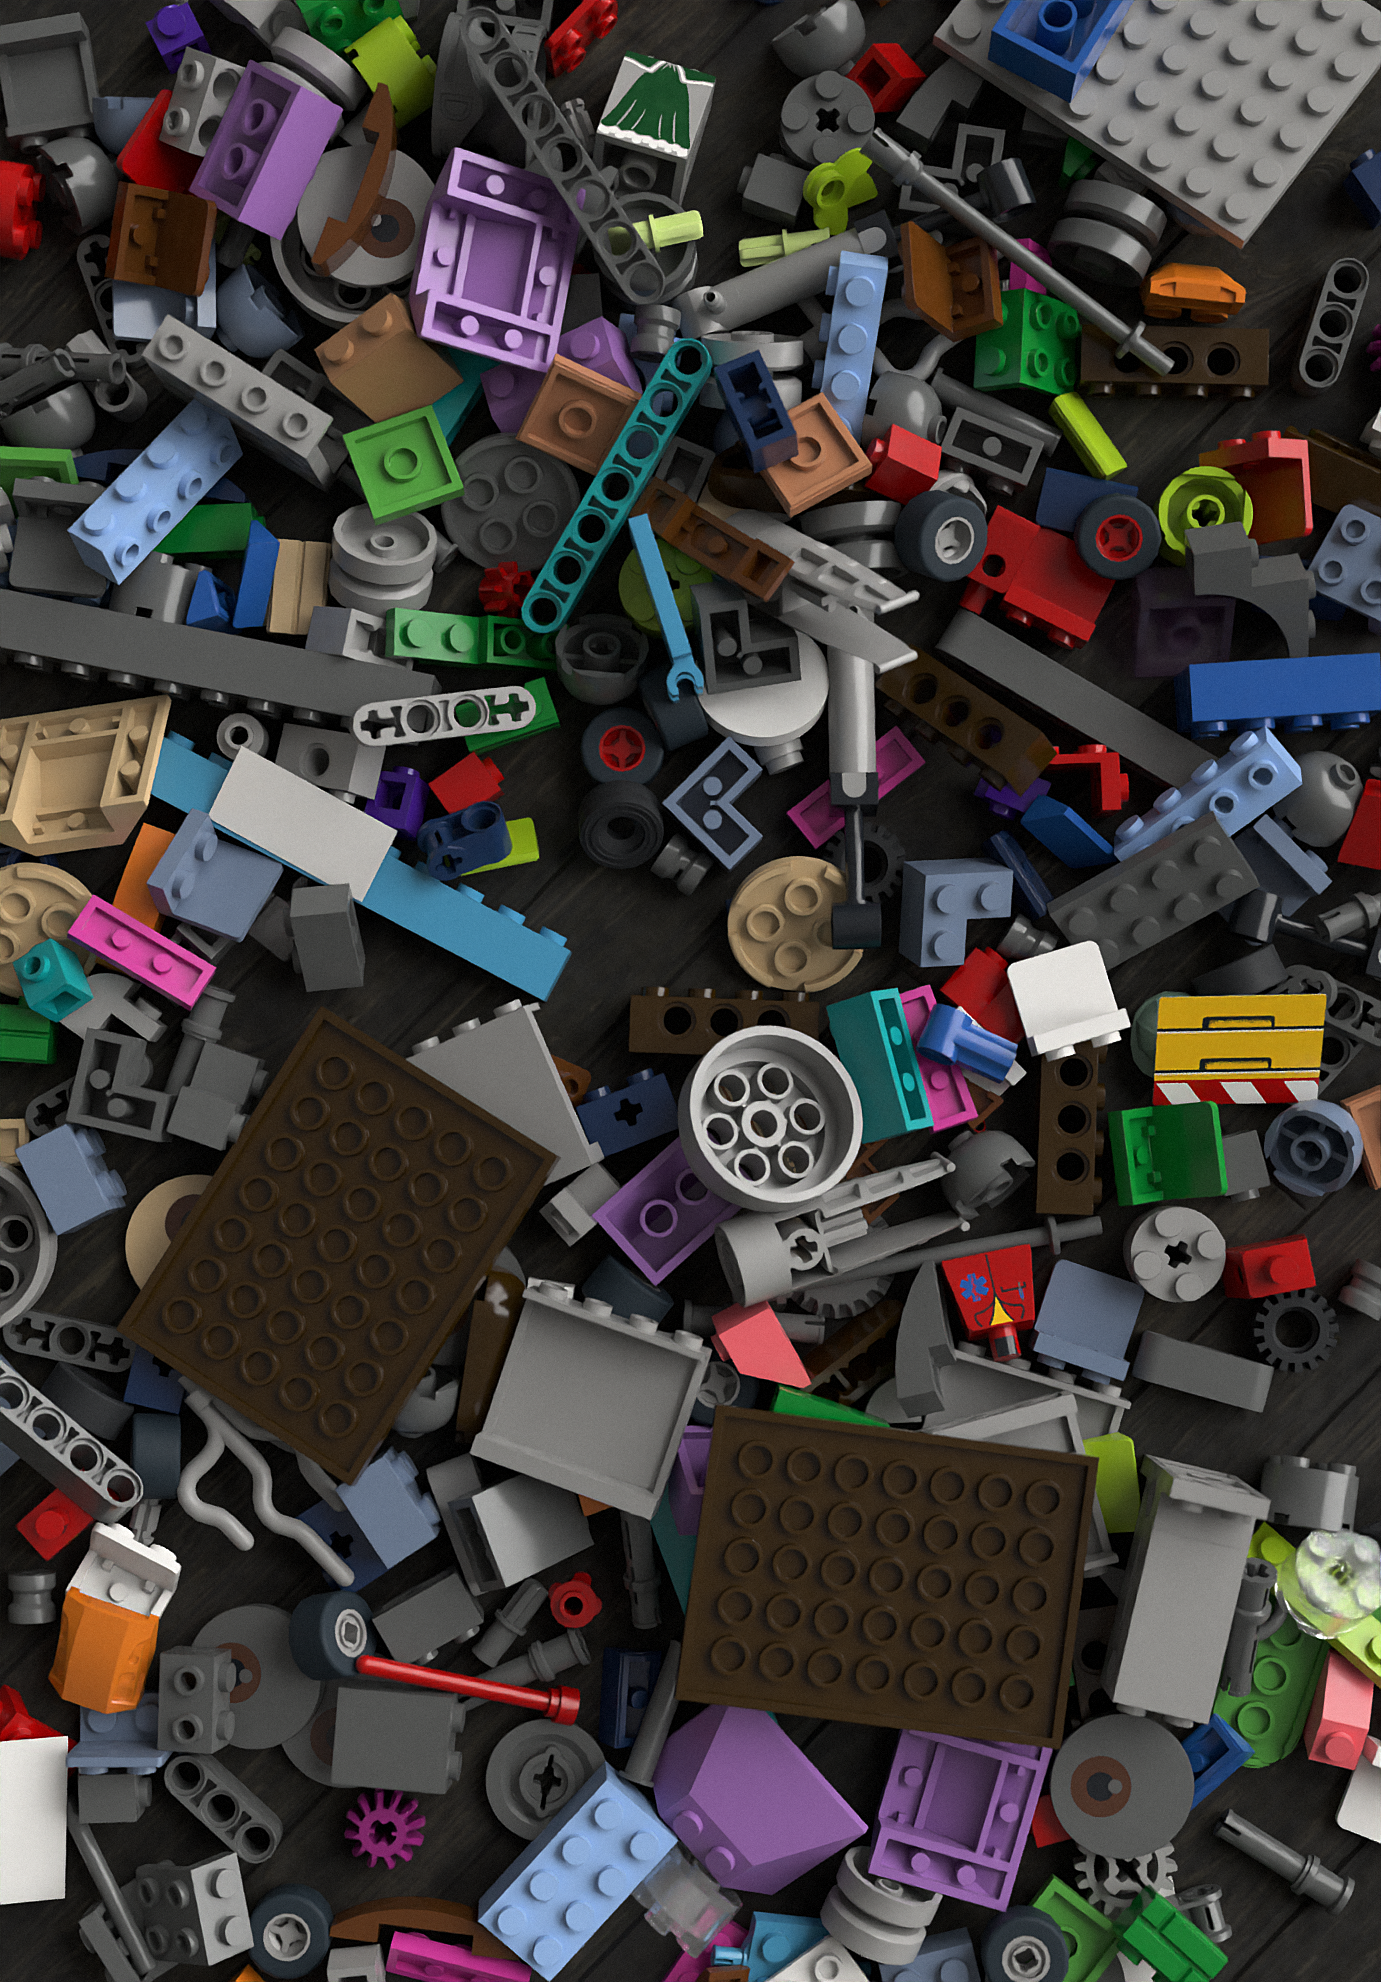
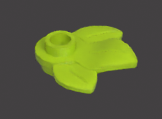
(839, 186)

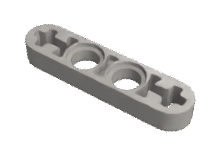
(442, 713)

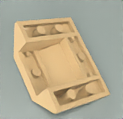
(78, 774)

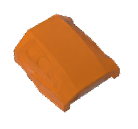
(1195, 287)
(102, 1654)

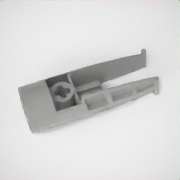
(816, 582)
(759, 1255)

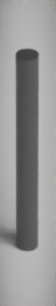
(108, 1889)

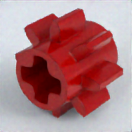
(505, 589)

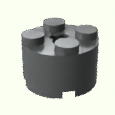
(824, 101)
(157, 589)
(1307, 1496)

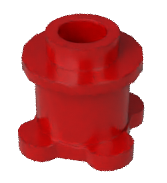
(578, 1587)

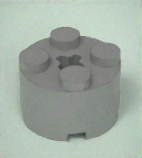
(1201, 1249)

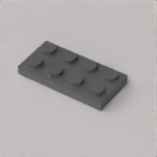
(1155, 891)

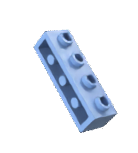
(851, 335)
(156, 491)
(1235, 787)

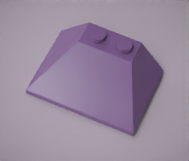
(494, 262)
(749, 1800)
(956, 1814)

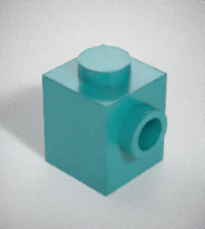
(52, 980)

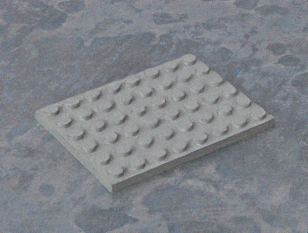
(1203, 95)

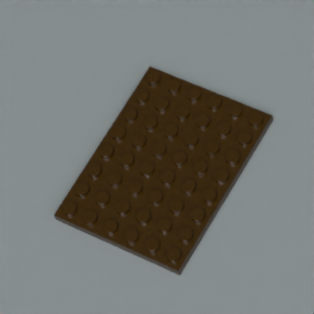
(338, 1245)
(886, 1577)

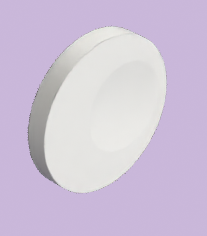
(776, 711)

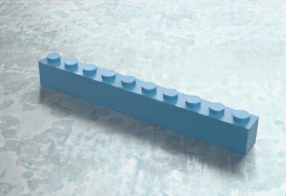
(398, 891)

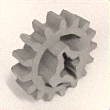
(1113, 1879)

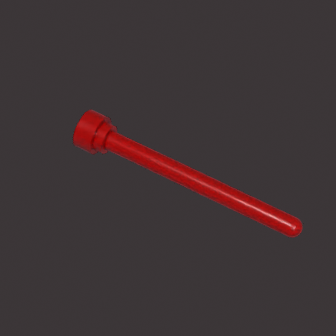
(558, 1703)

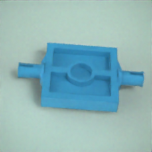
(774, 1943)

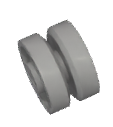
(318, 70)
(777, 350)
(382, 563)
(877, 1914)

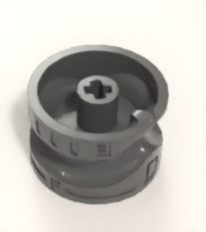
(466, 106)

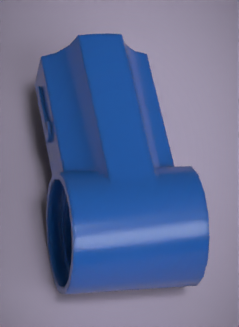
(953, 1040)

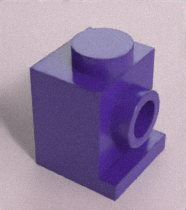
(173, 31)
(399, 787)
(1007, 803)

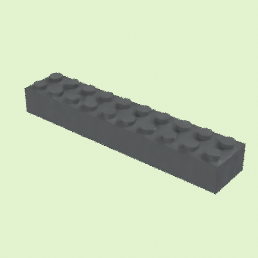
(204, 663)

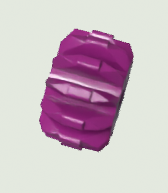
(385, 1843)

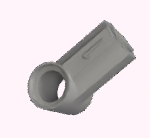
(104, 392)

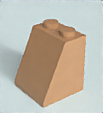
(385, 364)

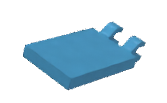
(664, 608)

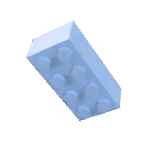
(576, 1872)

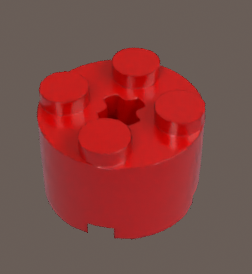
(19, 195)

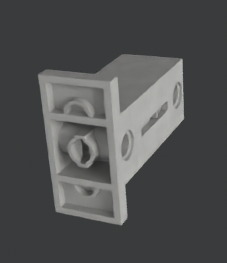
(1180, 1590)

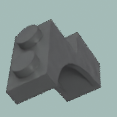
(1228, 563)

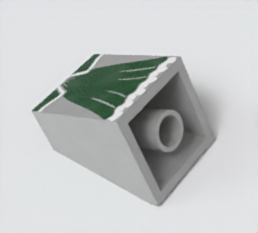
(653, 126)

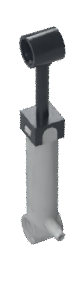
(805, 273)
(853, 787)
(1260, 916)

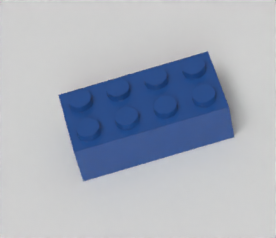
(1055, 40)
(1278, 693)

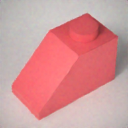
(758, 1344)
(1339, 1713)

